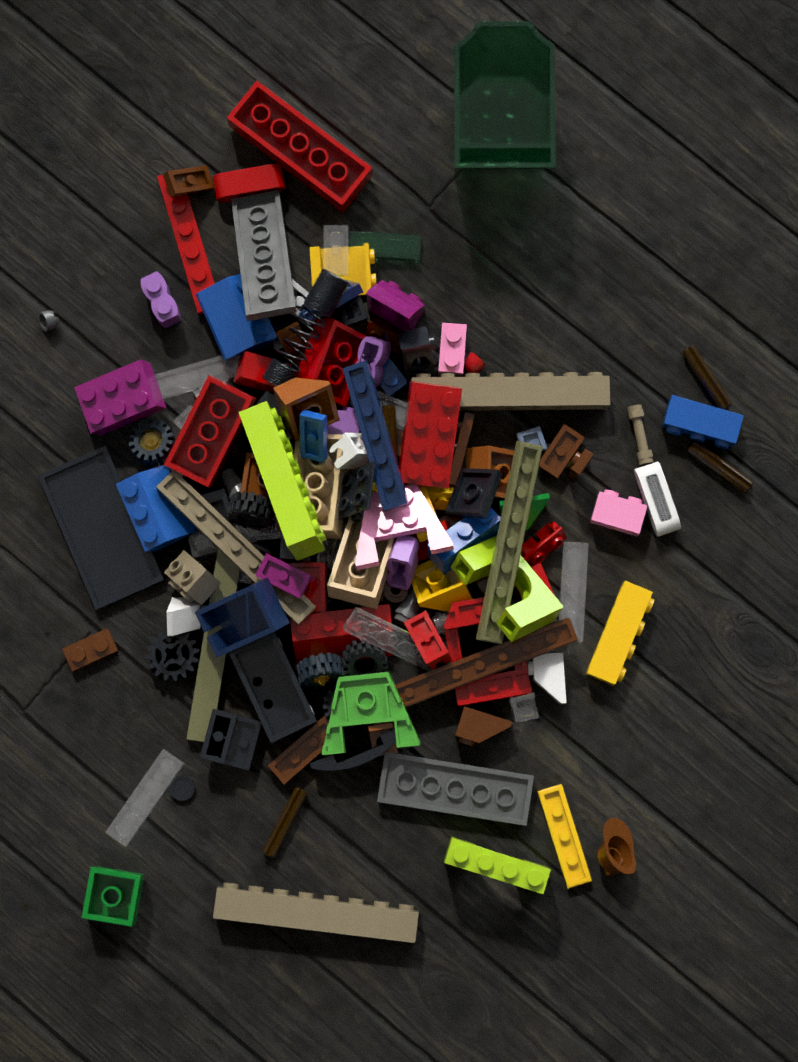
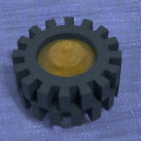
(151, 442)
(319, 671)

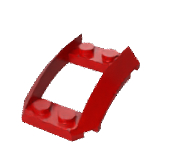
(494, 686)

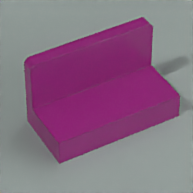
(284, 576)

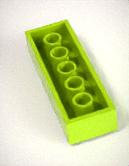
(283, 480)

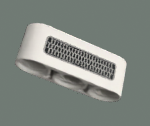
(658, 498)

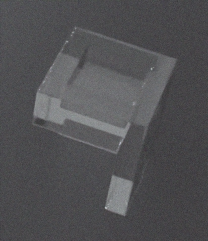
(524, 708)

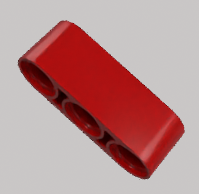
(248, 182)

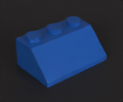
(227, 319)
(151, 513)

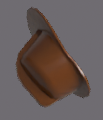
(617, 850)

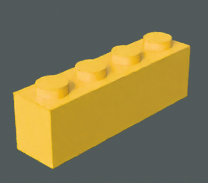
(619, 633)

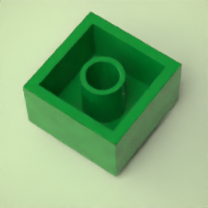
(113, 896)

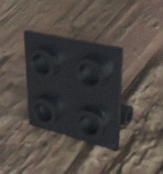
(356, 492)

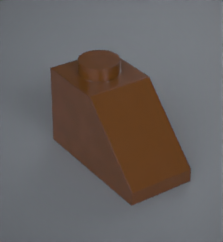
(479, 726)

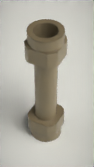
(636, 414)

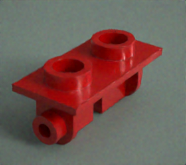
(550, 537)

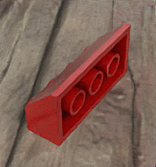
(326, 634)

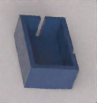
(243, 617)

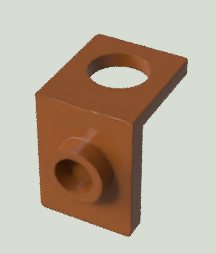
(375, 732)

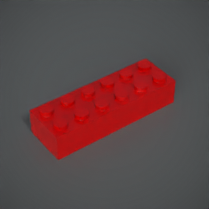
(300, 146)

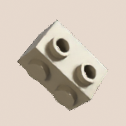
(191, 579)

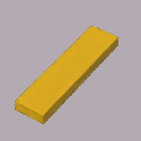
(564, 836)

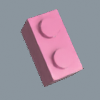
(452, 349)
(618, 512)

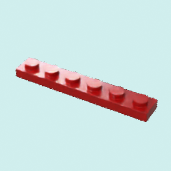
(188, 242)

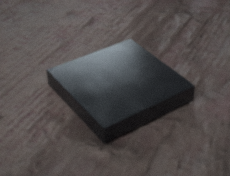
(473, 493)

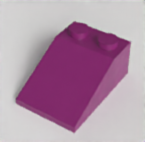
(395, 306)

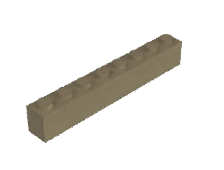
(527, 391)
(316, 914)

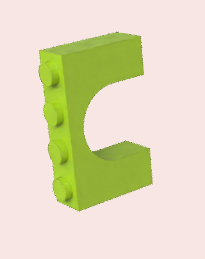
(538, 603)
(497, 865)

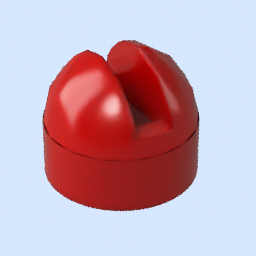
(473, 363)

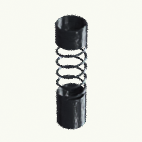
(323, 299)

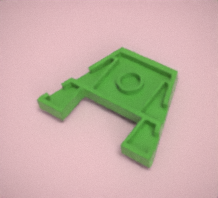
(367, 701)

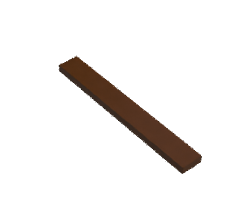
(486, 662)

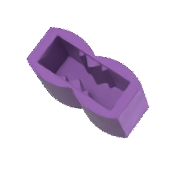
(159, 296)
(376, 353)
(403, 562)

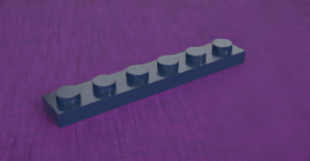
(375, 435)

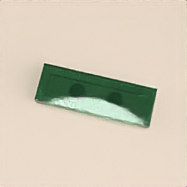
(389, 245)

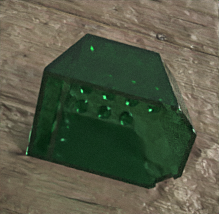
(504, 98)

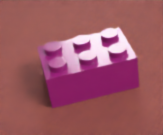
(120, 397)

